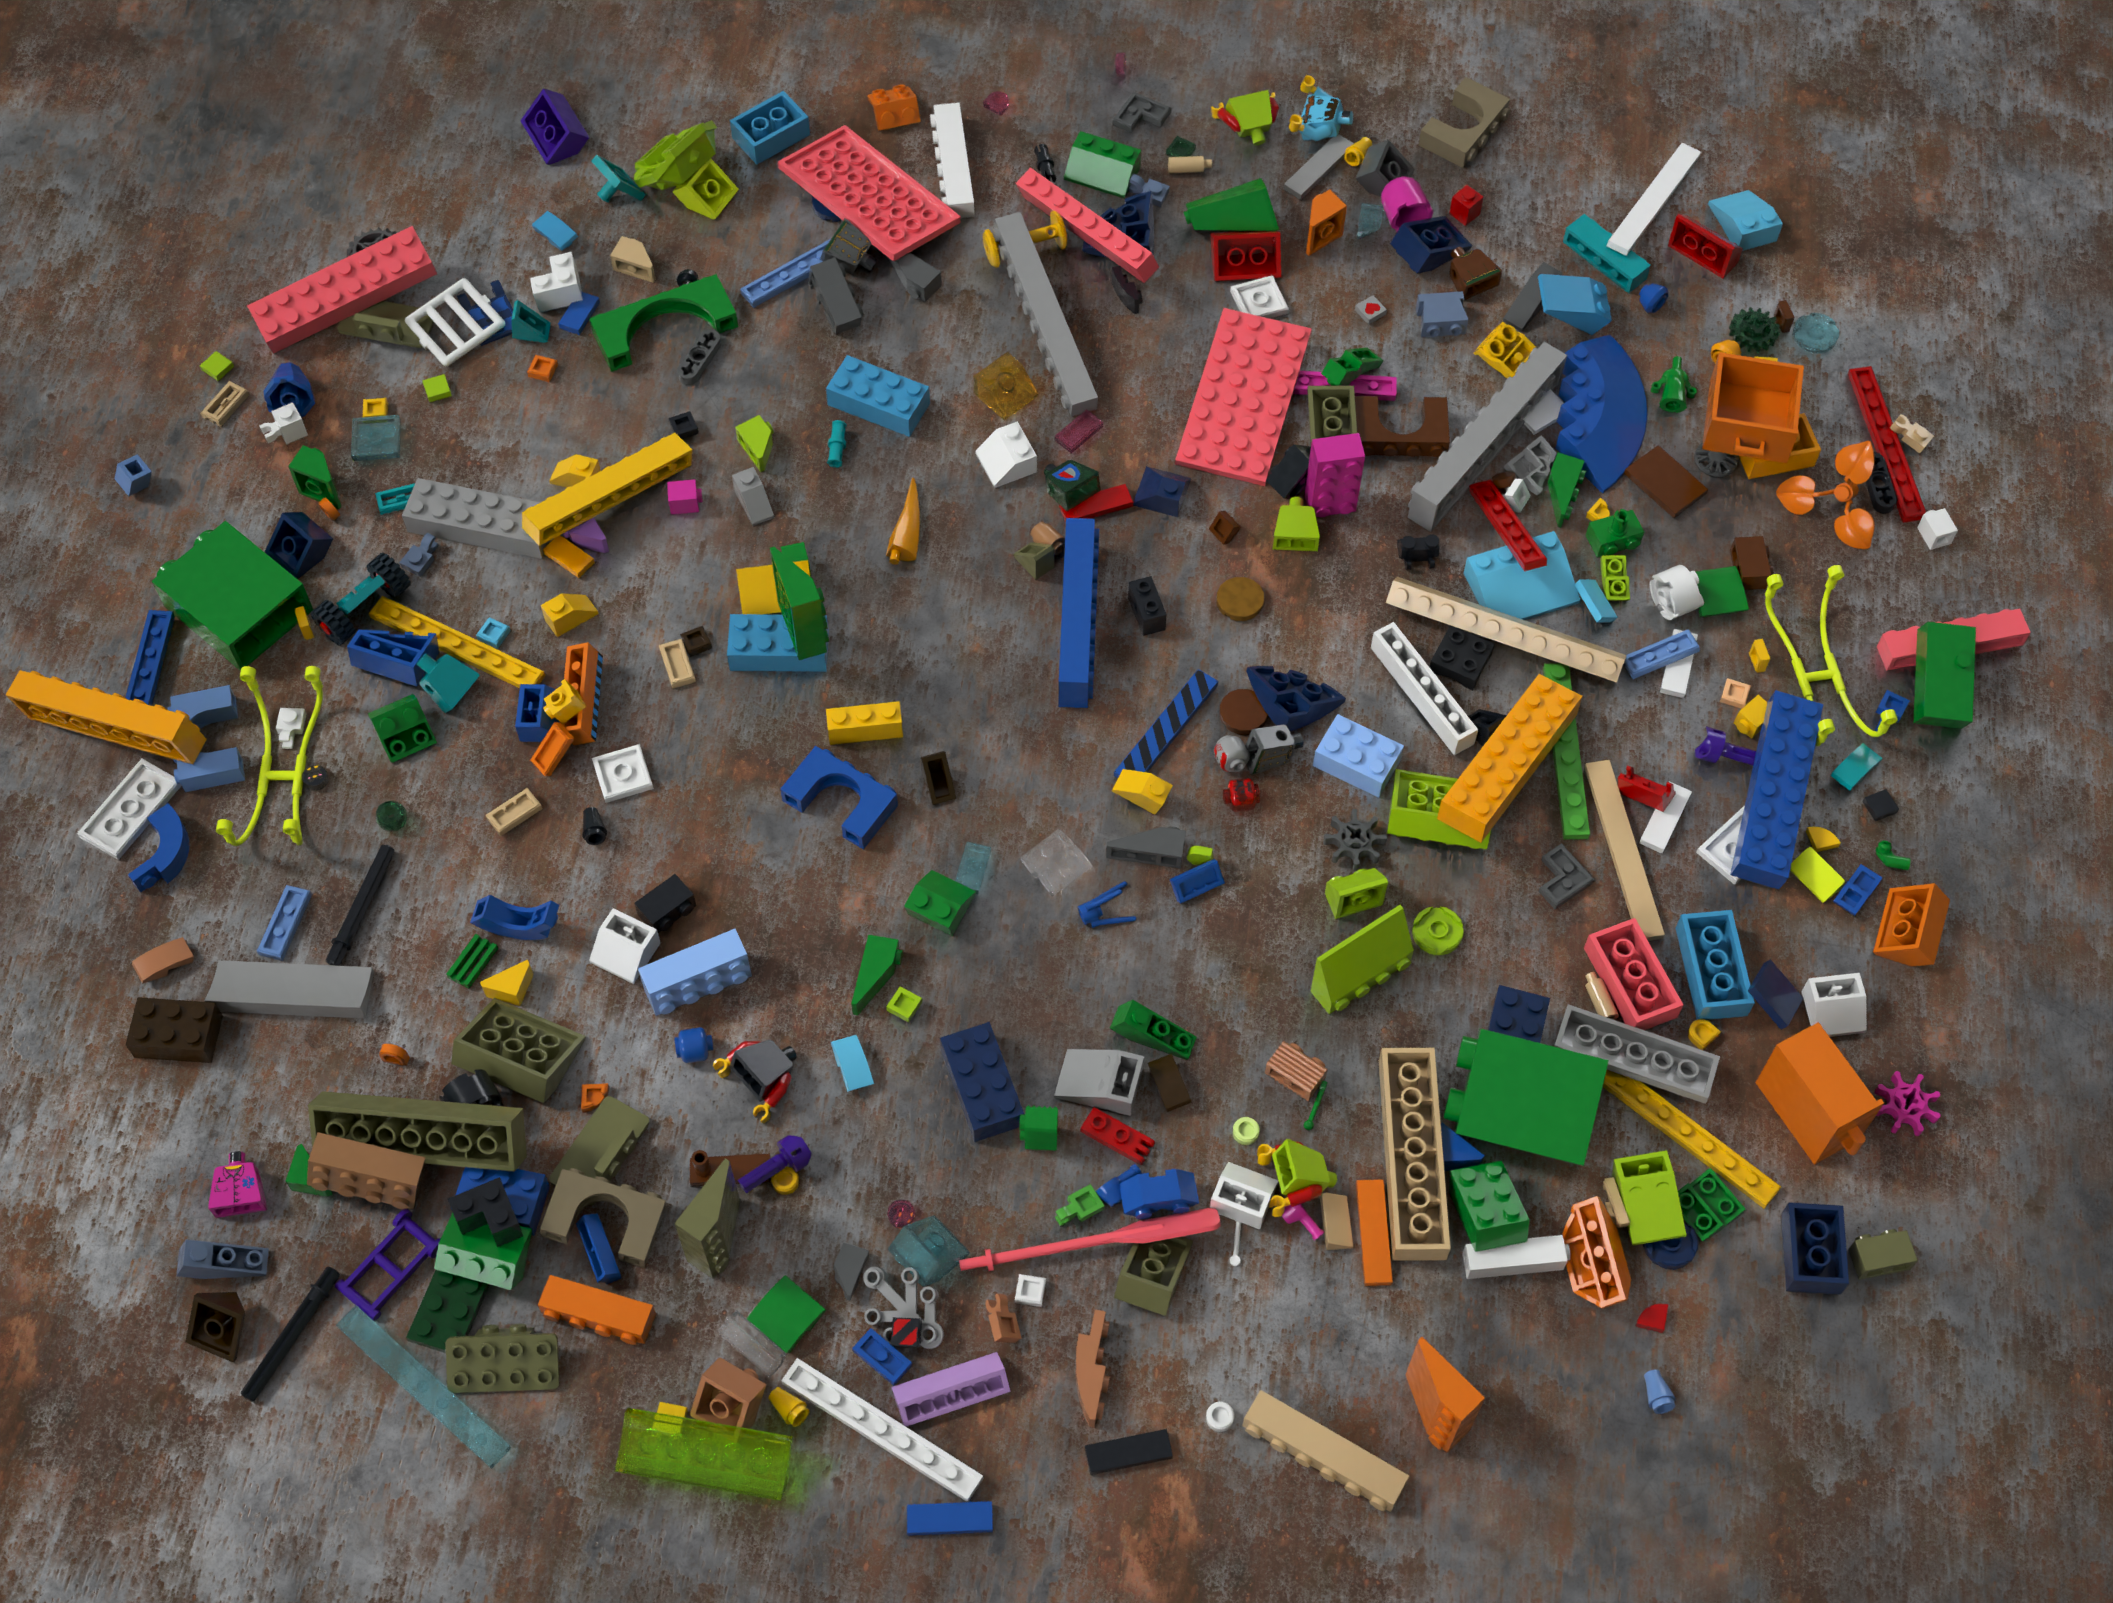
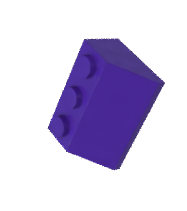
(554, 127)

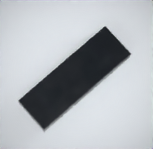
(1128, 1451)

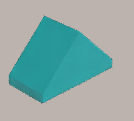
(529, 324)

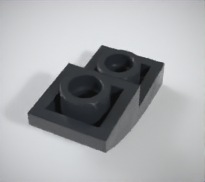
(1126, 291)

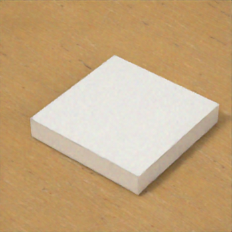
(1260, 298)
(1544, 412)
(622, 773)

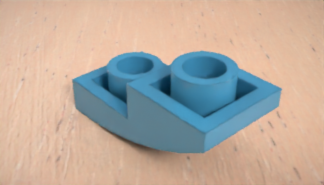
(554, 230)

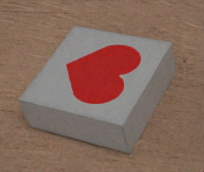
(1370, 309)

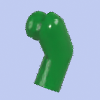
(1888, 858)

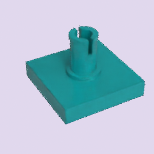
(617, 180)

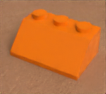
(1912, 924)

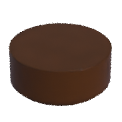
(1504, 479)

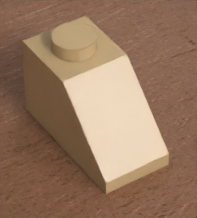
(632, 259)

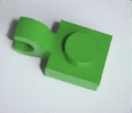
(1082, 1204)

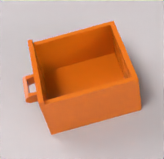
(1753, 407)
(1818, 1094)

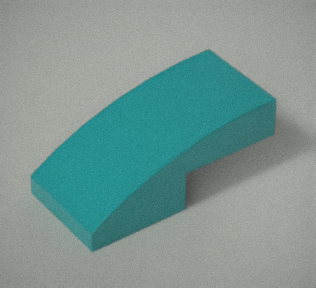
(1856, 766)

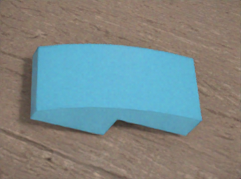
(852, 1062)

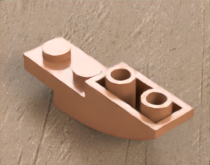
(1090, 1376)

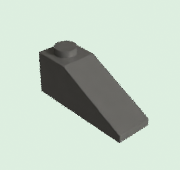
(917, 276)
(1529, 300)
(1155, 847)

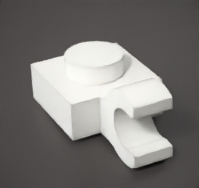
(290, 722)

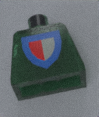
(1071, 483)

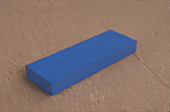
(949, 1518)

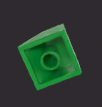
(313, 476)
(939, 902)

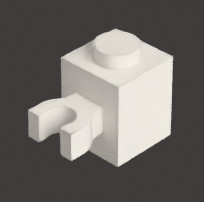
(287, 423)

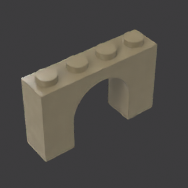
(1462, 144)
(577, 1191)

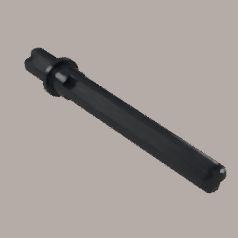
(343, 941)
(290, 1333)

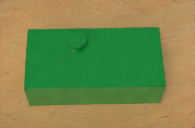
(1944, 675)

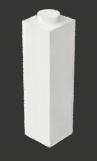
(1533, 1256)

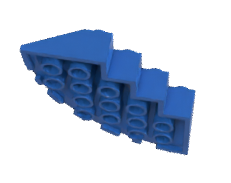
(1602, 410)

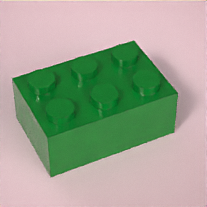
(1488, 1206)

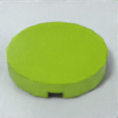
(1437, 930)

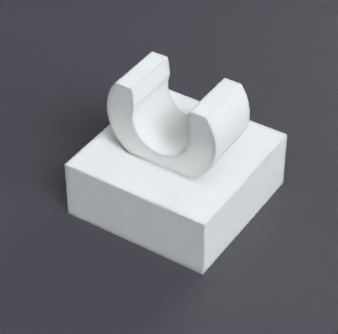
(1517, 495)

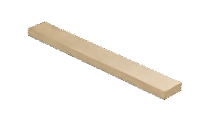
(1623, 848)

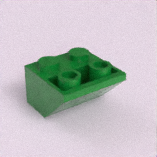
(402, 728)

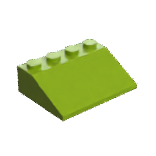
(1416, 808)
(1362, 961)

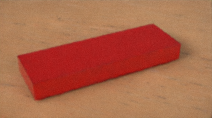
(1101, 503)

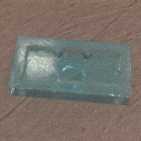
(973, 865)

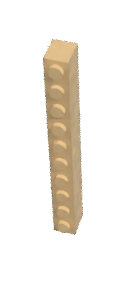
(1506, 629)

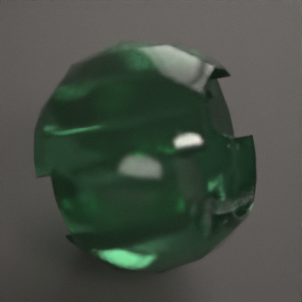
(388, 808)

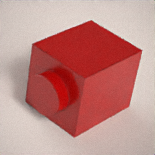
(1466, 205)

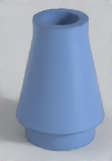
(1659, 1394)

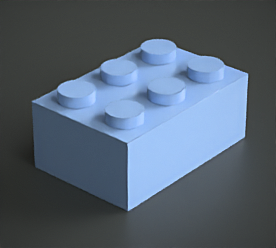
(1358, 755)

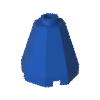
(289, 386)

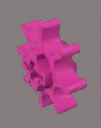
(1917, 1106)

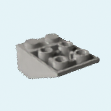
(1101, 1079)

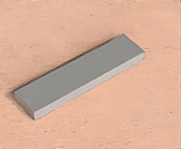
(1317, 167)

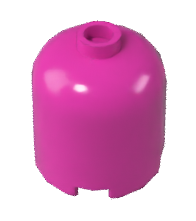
(1405, 202)

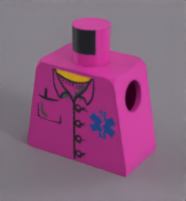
(236, 1188)

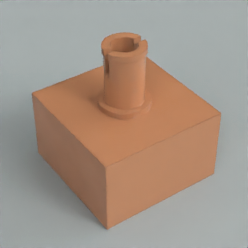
(728, 1395)

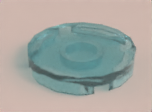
(1815, 333)

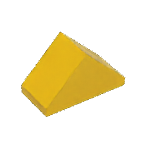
(509, 984)

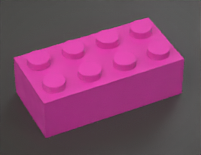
(1334, 474)

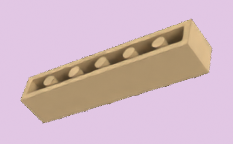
(1325, 1451)

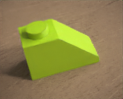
(756, 440)

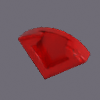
(1653, 1318)

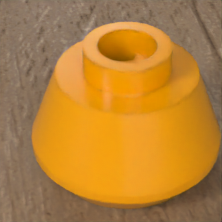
(1725, 346)

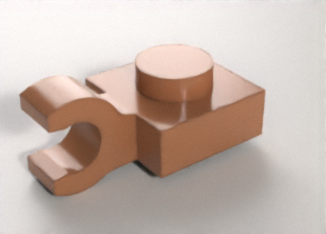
(1002, 1322)

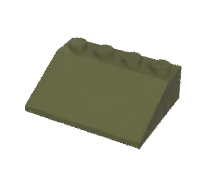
(517, 1049)
(710, 1222)

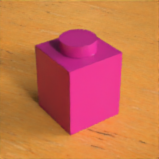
(684, 496)

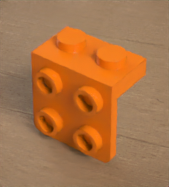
(894, 107)

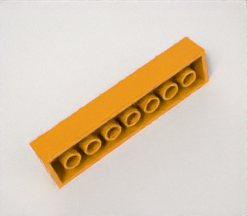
(107, 716)
(1509, 758)

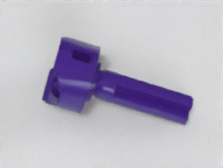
(1715, 746)
(778, 1162)

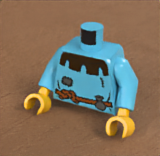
(1321, 114)

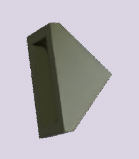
(1036, 558)

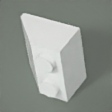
(1007, 455)

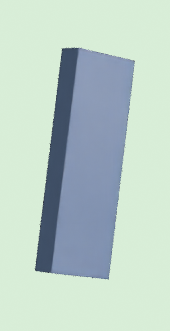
(1661, 654)
(284, 922)

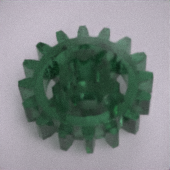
(1754, 329)

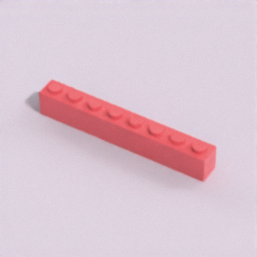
(1088, 225)

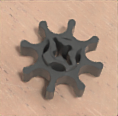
(1355, 839)

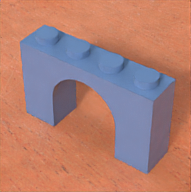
(212, 767)

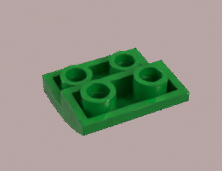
(1721, 592)
(1708, 1205)
(786, 1314)

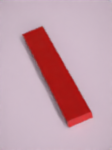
(1508, 525)

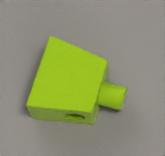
(1296, 527)

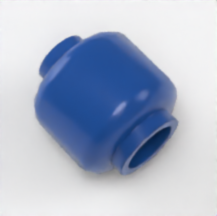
(693, 1045)

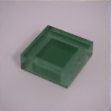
(1180, 148)

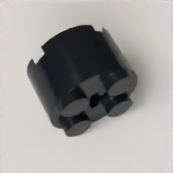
(472, 1090)

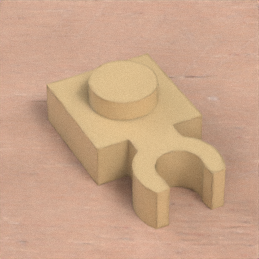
(1914, 435)

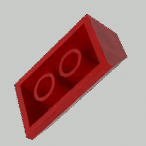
(1704, 246)
(1246, 255)

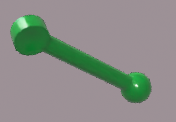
(1308, 1125)

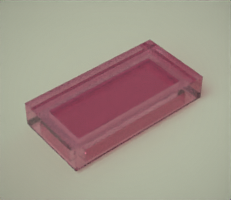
(1078, 431)

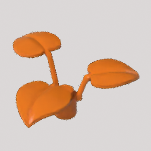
(1857, 465)

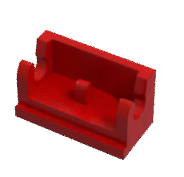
(1645, 790)

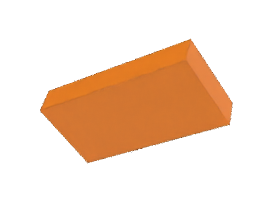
(552, 749)

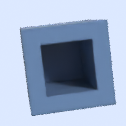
(133, 475)

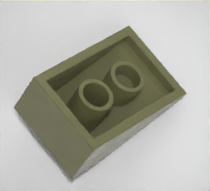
(1153, 1273)

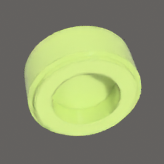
(1246, 1131)

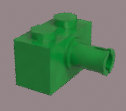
(1615, 533)

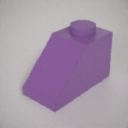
(588, 536)

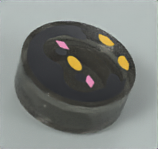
(315, 777)

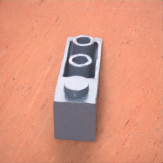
(220, 1260)

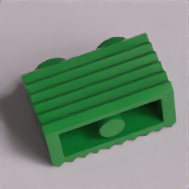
(1039, 1128)

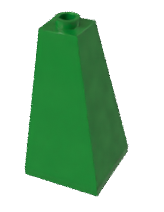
(1237, 208)

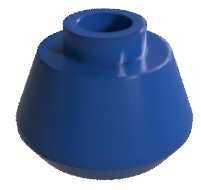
(1653, 297)

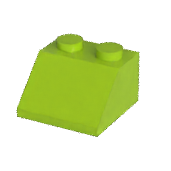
(1356, 892)

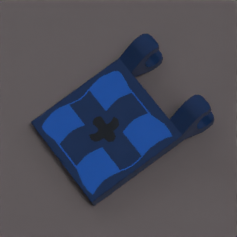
(499, 303)

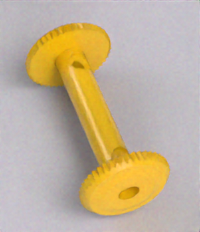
(1038, 235)

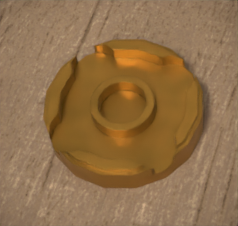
(1240, 598)

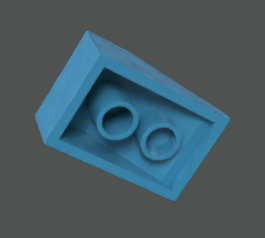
(1575, 301)

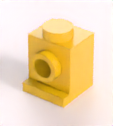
(563, 702)

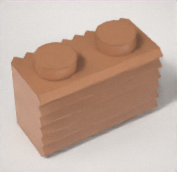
(1296, 1070)

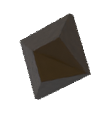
(216, 1323)

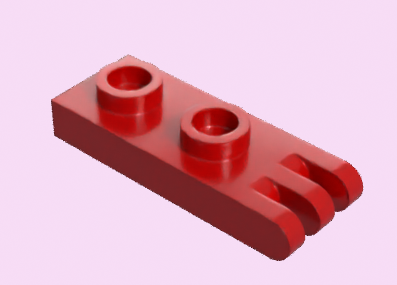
(1117, 1135)

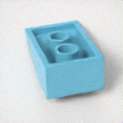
(1747, 219)

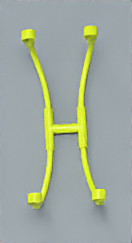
(1825, 726)
(290, 826)

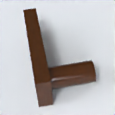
(703, 1167)

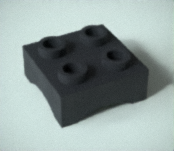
(1461, 657)

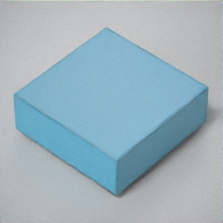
(493, 633)

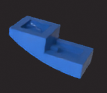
(1857, 890)

